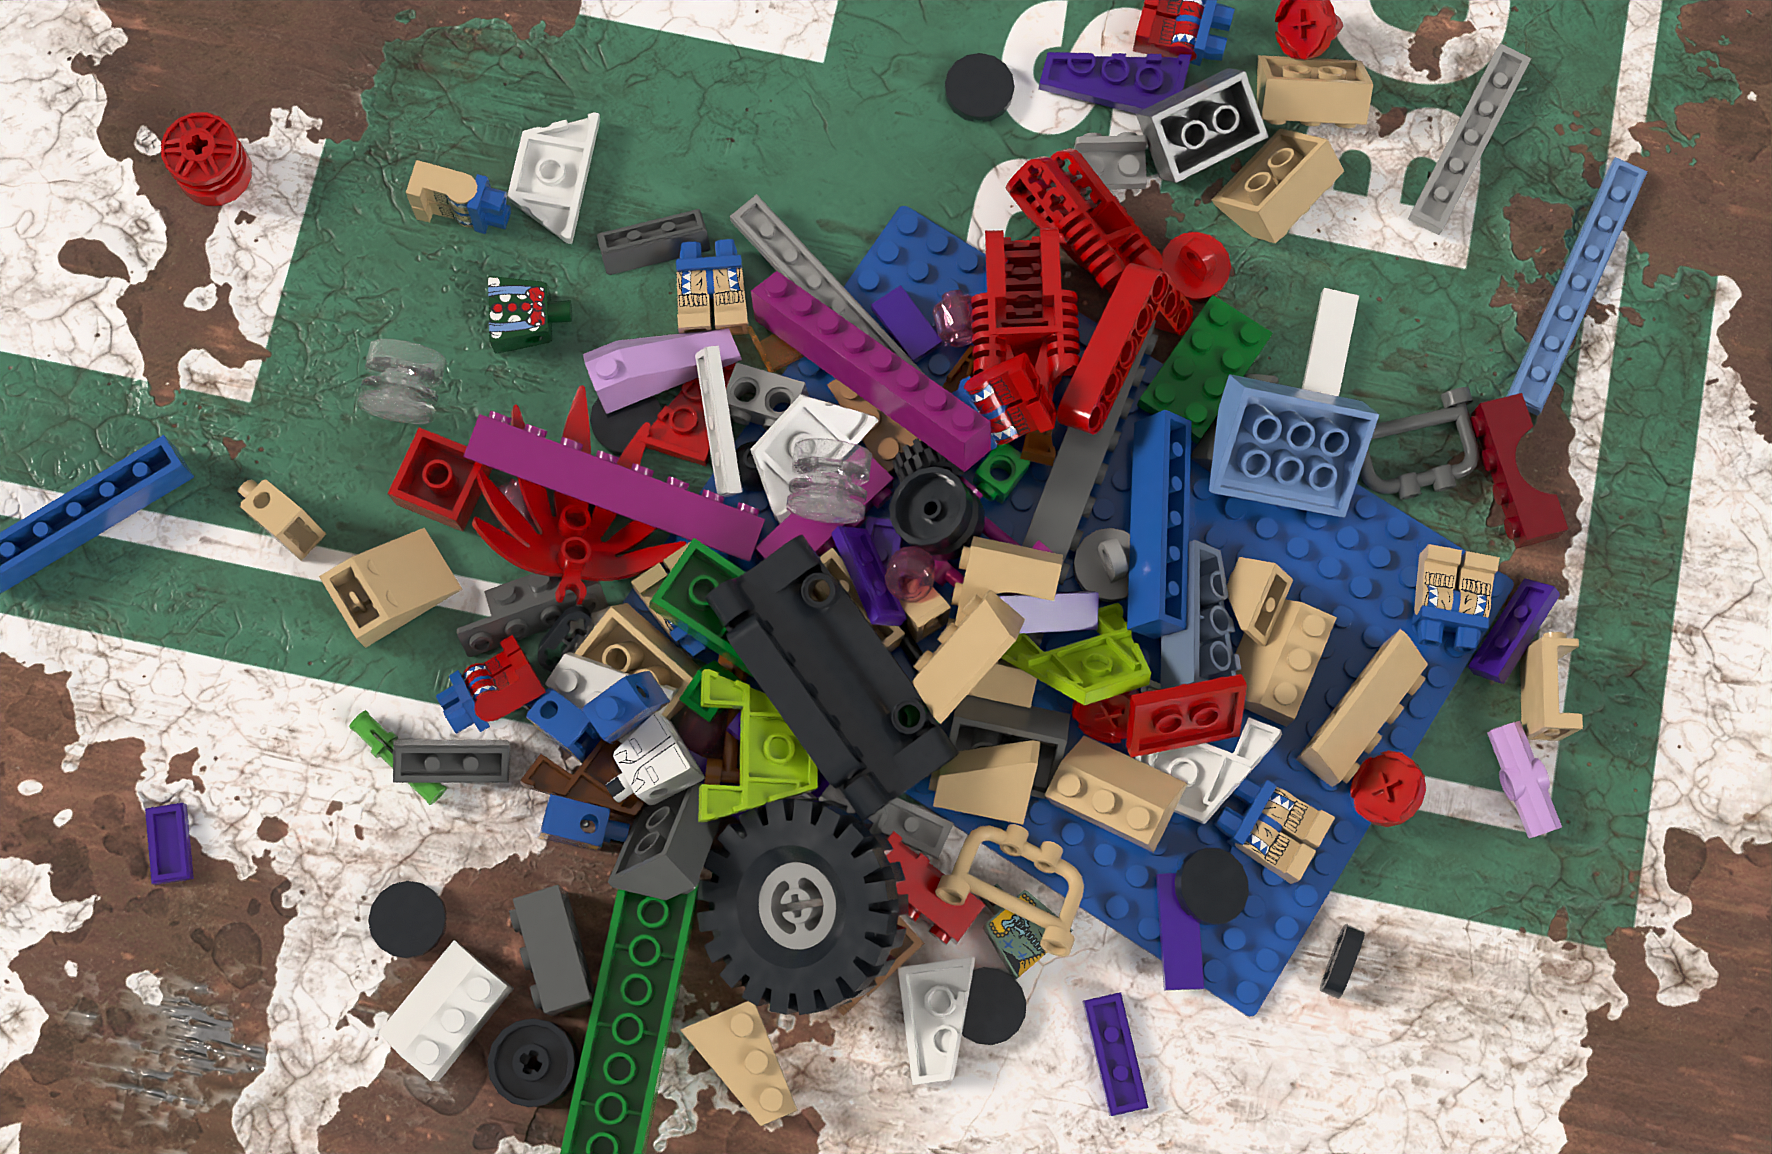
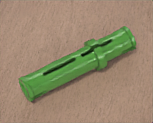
(366, 727)

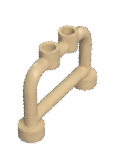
(955, 887)

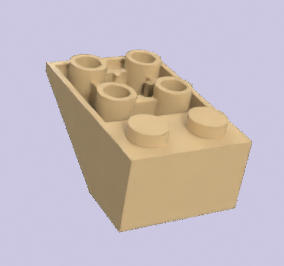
(390, 585)

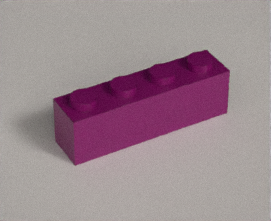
(819, 533)

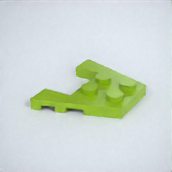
(1090, 667)
(771, 756)

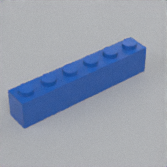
(90, 510)
(1159, 525)

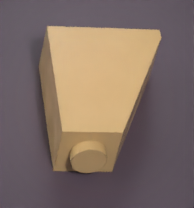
(988, 781)

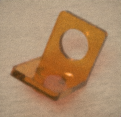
(774, 351)

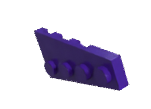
(1114, 80)

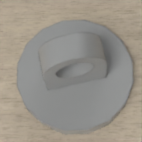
(1103, 564)

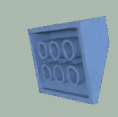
(1289, 446)

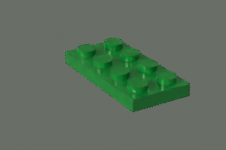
(1198, 368)

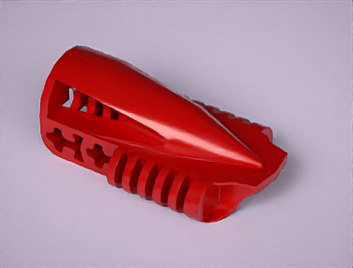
(1095, 239)
(1026, 308)

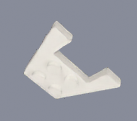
(1209, 770)

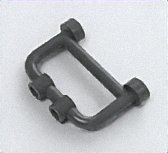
(1441, 477)

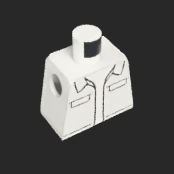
(653, 763)

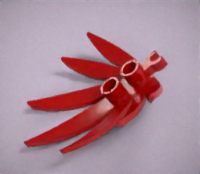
(572, 539)

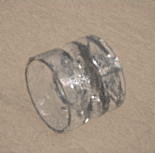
(401, 381)
(829, 480)

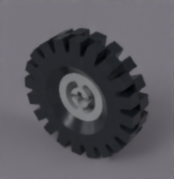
(794, 955)

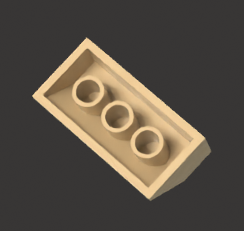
(1364, 709)

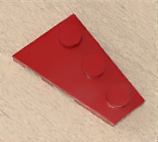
(682, 425)

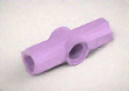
(1524, 779)

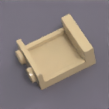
(1541, 690)

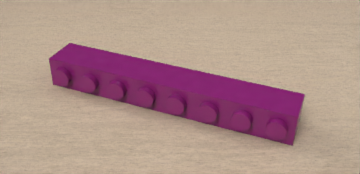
(872, 371)
(614, 487)

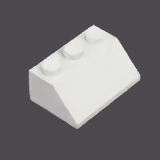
(445, 1011)

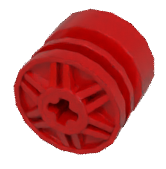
(206, 159)

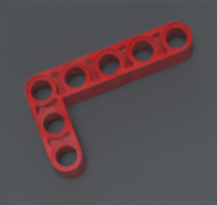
(1137, 301)

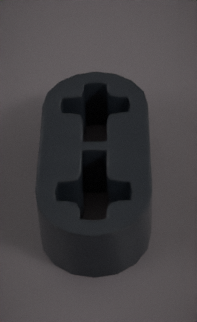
(559, 632)
(1342, 961)

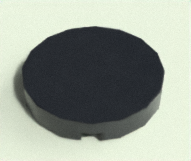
(979, 87)
(619, 427)
(1211, 886)
(407, 919)
(993, 1007)

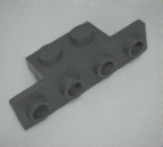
(523, 610)

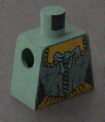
(1014, 937)

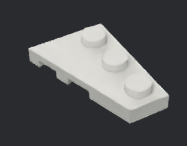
(584, 679)
(934, 1016)

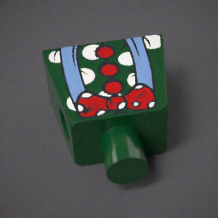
(522, 313)

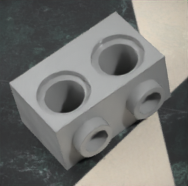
(769, 391)

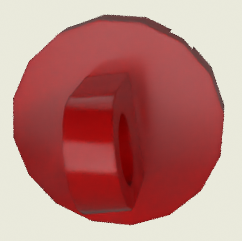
(1306, 27)
(1197, 265)
(1106, 718)
(1388, 789)

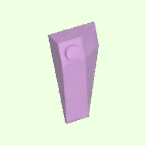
(649, 365)

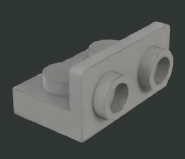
(1115, 159)

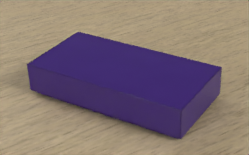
(906, 324)
(169, 843)

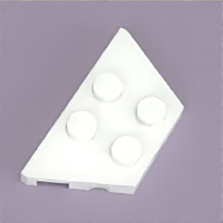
(553, 173)
(802, 420)

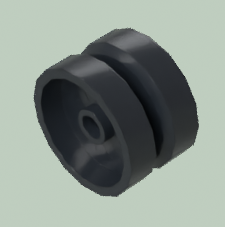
(937, 513)
(511, 1058)

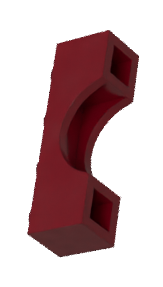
(1528, 512)

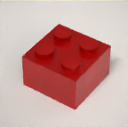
(438, 480)

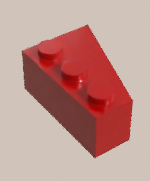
(922, 878)

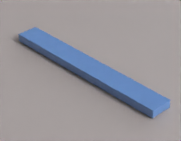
(1577, 284)

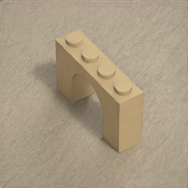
(1005, 569)

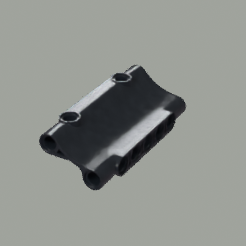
(830, 678)

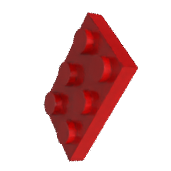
(1185, 715)

